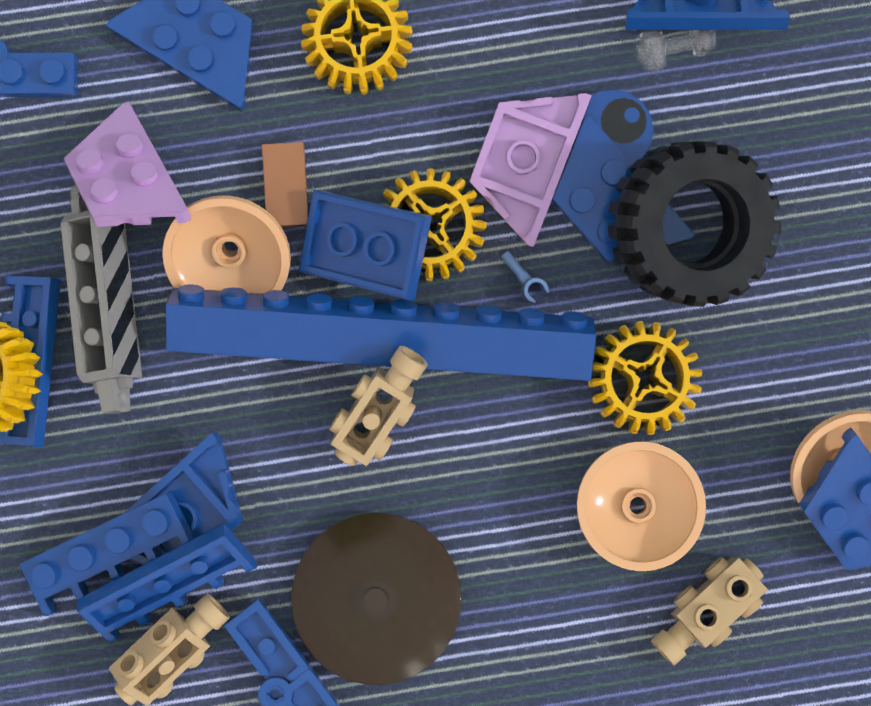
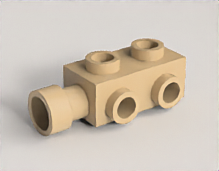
(376, 413)
(716, 596)
(164, 650)

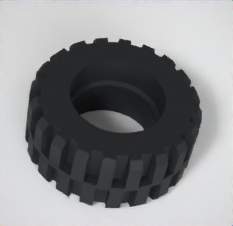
(745, 229)

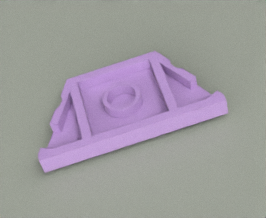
(526, 158)
(123, 174)

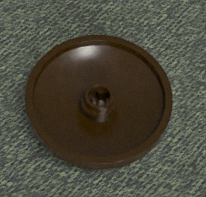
(376, 599)

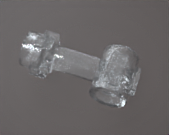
(654, 47)

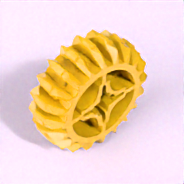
(341, 42)
(446, 212)
(626, 368)
(16, 376)

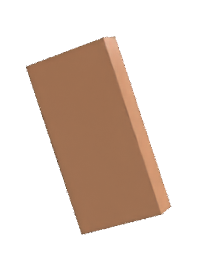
(286, 183)

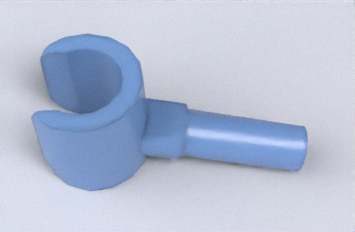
(523, 277)

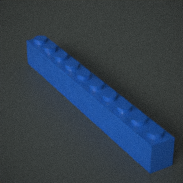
(372, 331)

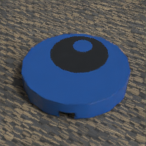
(623, 120)

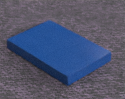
(364, 244)

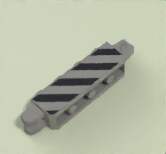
(101, 306)

